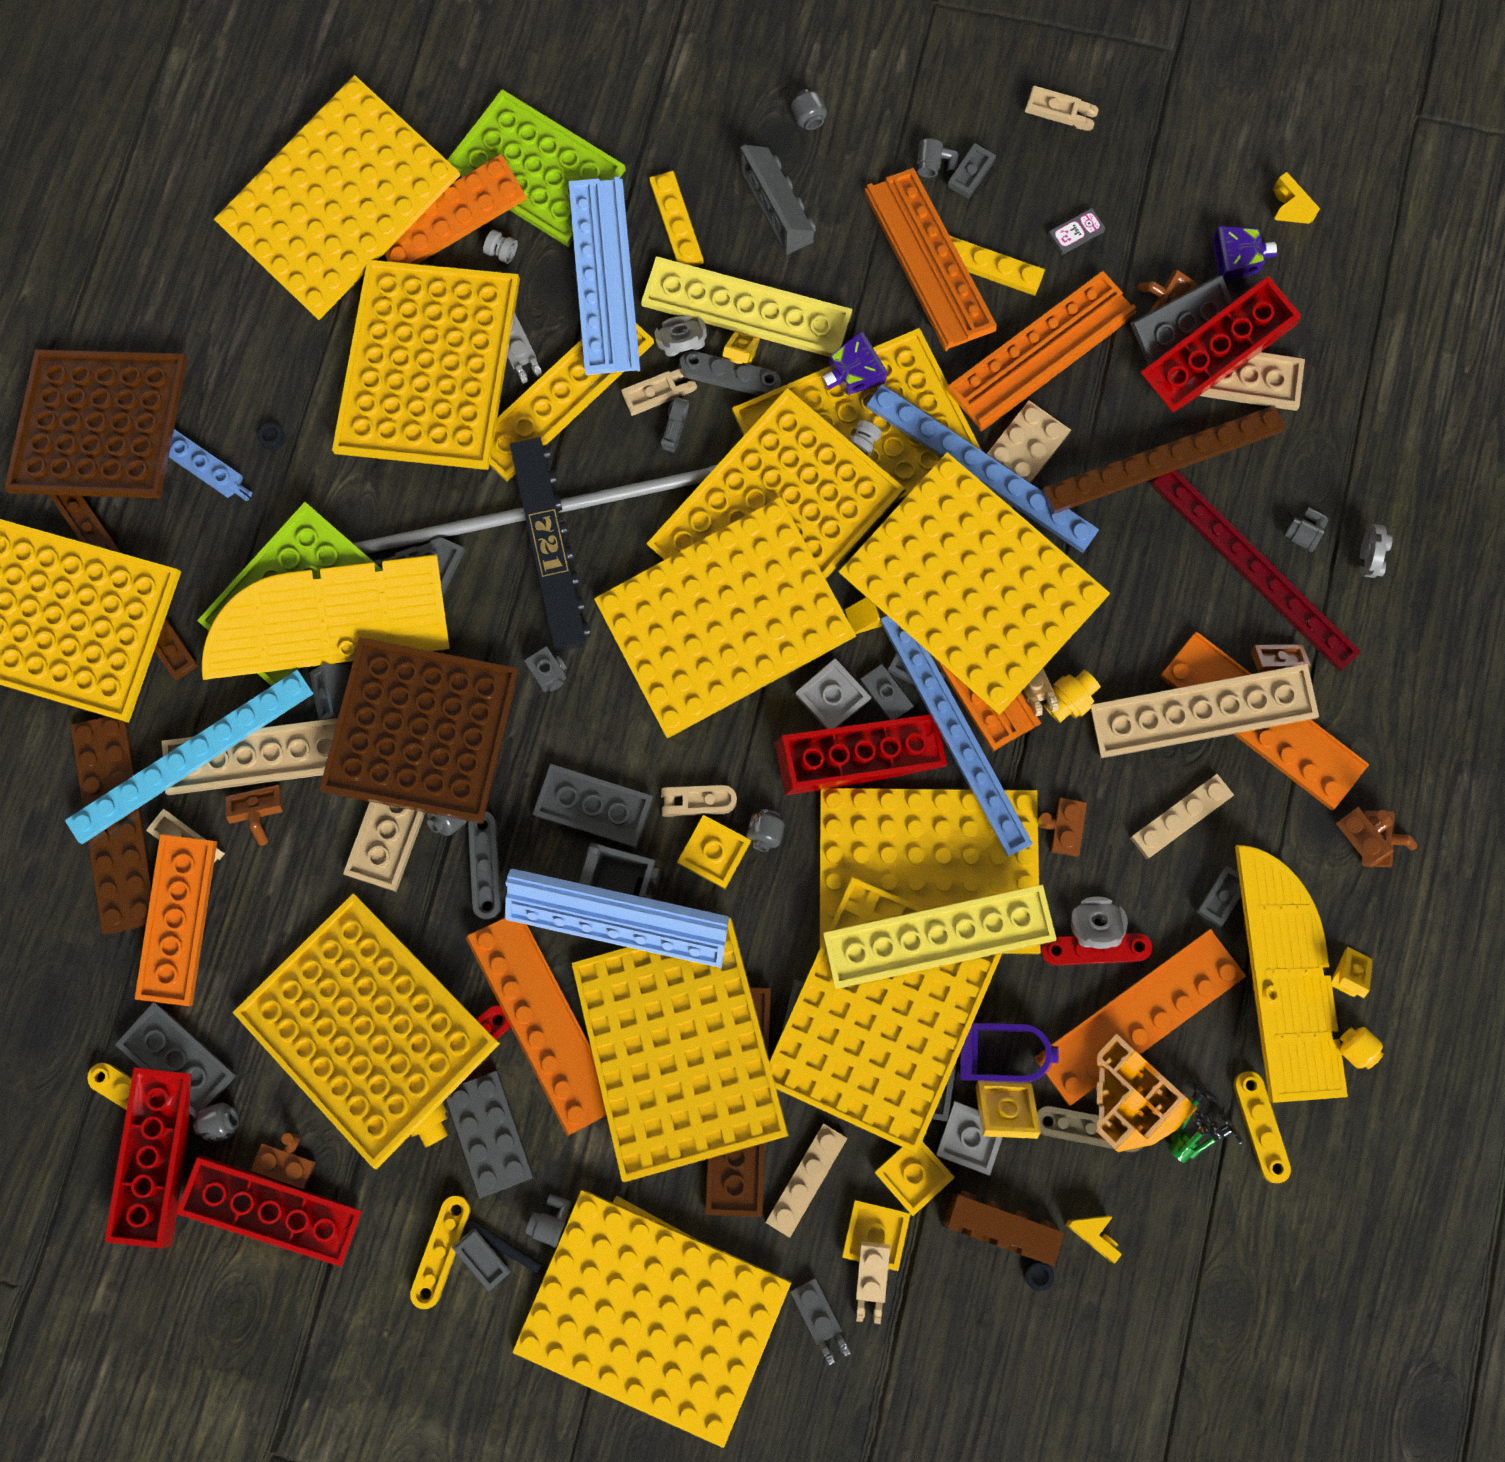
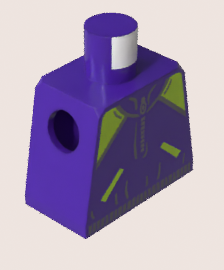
(1240, 252)
(855, 367)

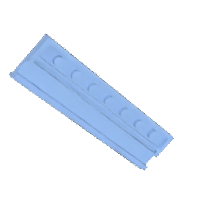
(604, 276)
(616, 917)

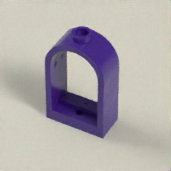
(969, 1054)

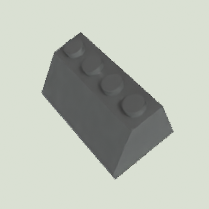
(776, 198)

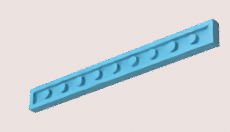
(189, 757)

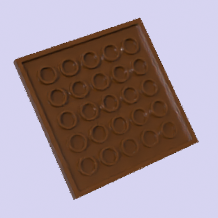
(96, 424)
(420, 730)

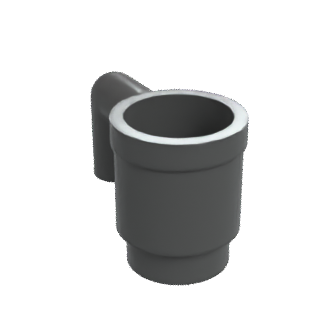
(929, 158)
(1305, 533)
(549, 1228)

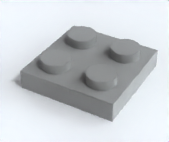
(833, 695)
(964, 1142)

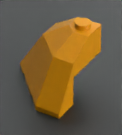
(1135, 1099)

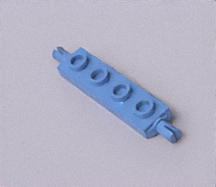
(206, 467)

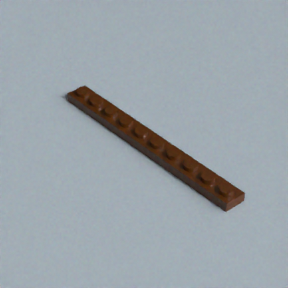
(1163, 459)
(91, 531)

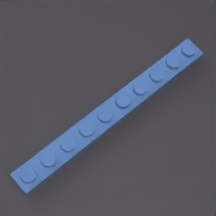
(989, 471)
(959, 740)

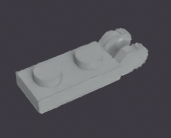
(521, 352)

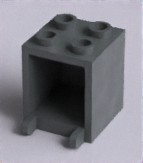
(619, 871)

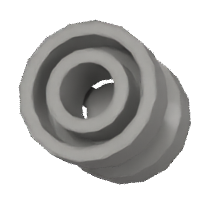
(500, 246)
(865, 436)

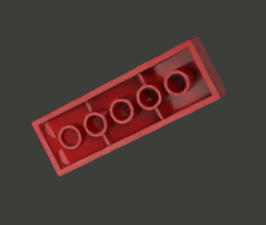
(1222, 345)
(858, 754)
(150, 1160)
(268, 1210)

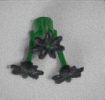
(1184, 1145)

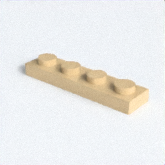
(1182, 816)
(806, 1180)

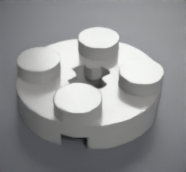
(681, 335)
(1373, 551)
(1099, 936)

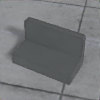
(329, 687)

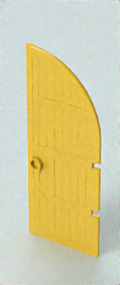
(315, 622)
(1289, 981)

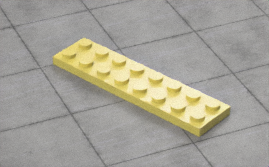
(746, 307)
(939, 936)

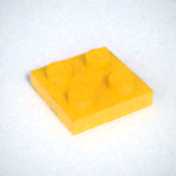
(714, 852)
(1007, 1109)
(914, 1177)
(876, 1225)

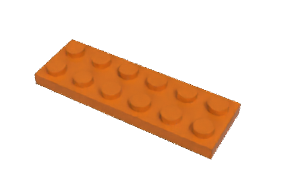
(459, 211)
(176, 920)

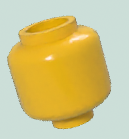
(1361, 1047)

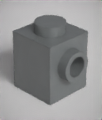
(546, 669)

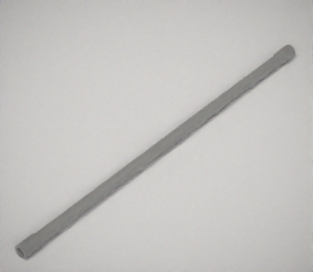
(518, 514)

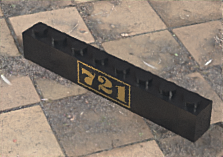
(548, 544)

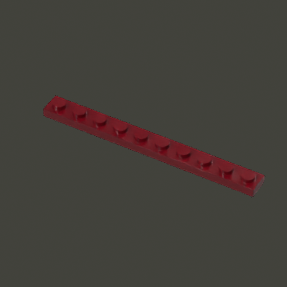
(1256, 569)

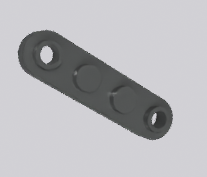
(728, 374)
(485, 868)

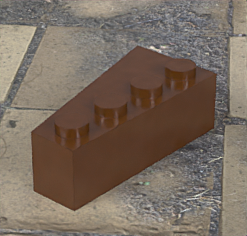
(1002, 1228)

